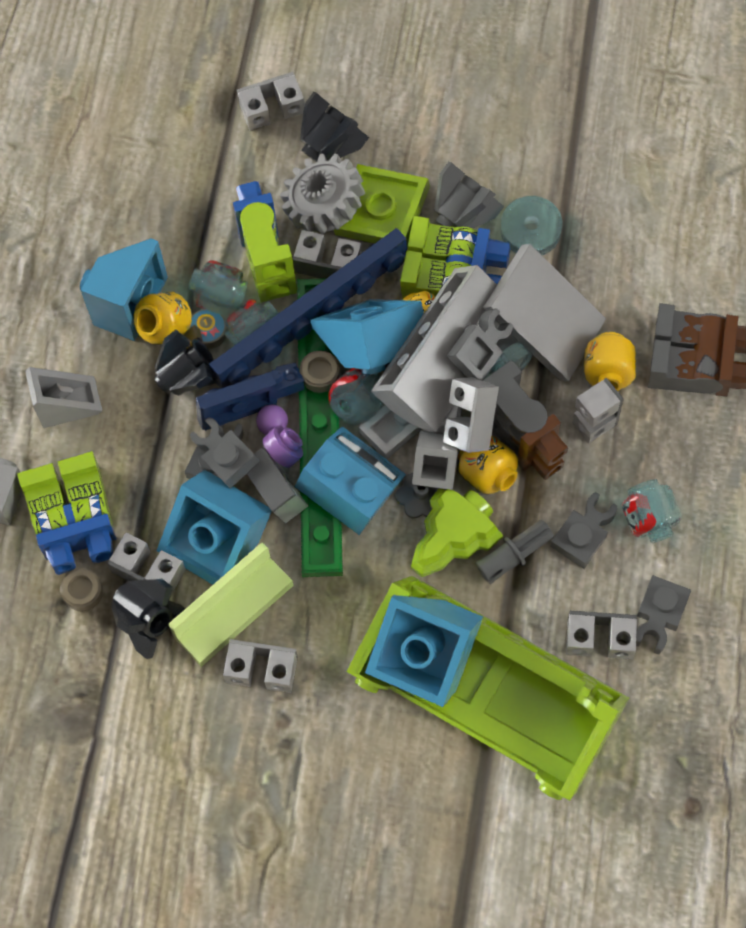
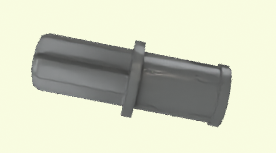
(514, 551)

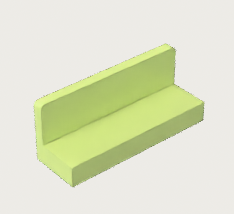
(230, 605)

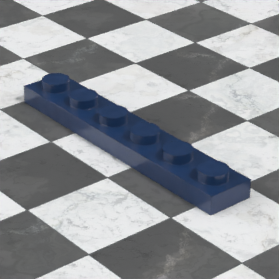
(295, 320)

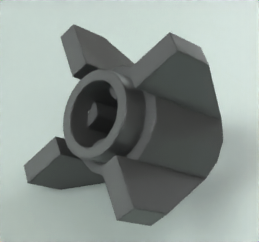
(463, 201)

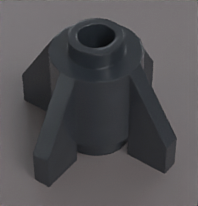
(328, 130)
(183, 362)
(144, 612)

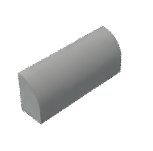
(421, 373)

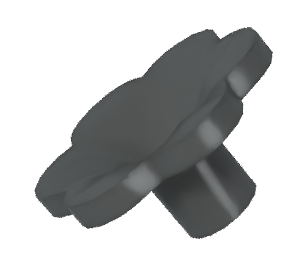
(414, 501)

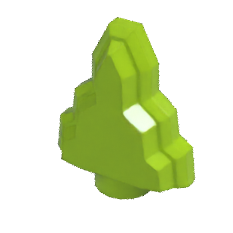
(454, 530)

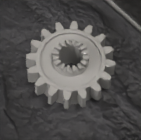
(323, 194)

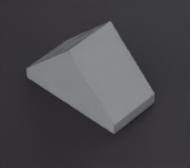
(62, 396)

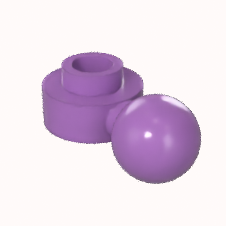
(280, 441)

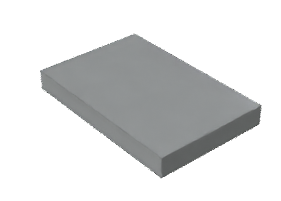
(545, 312)

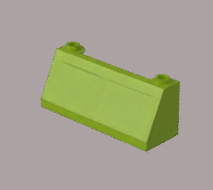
(514, 699)

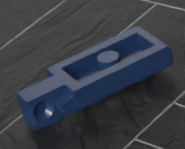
(248, 395)

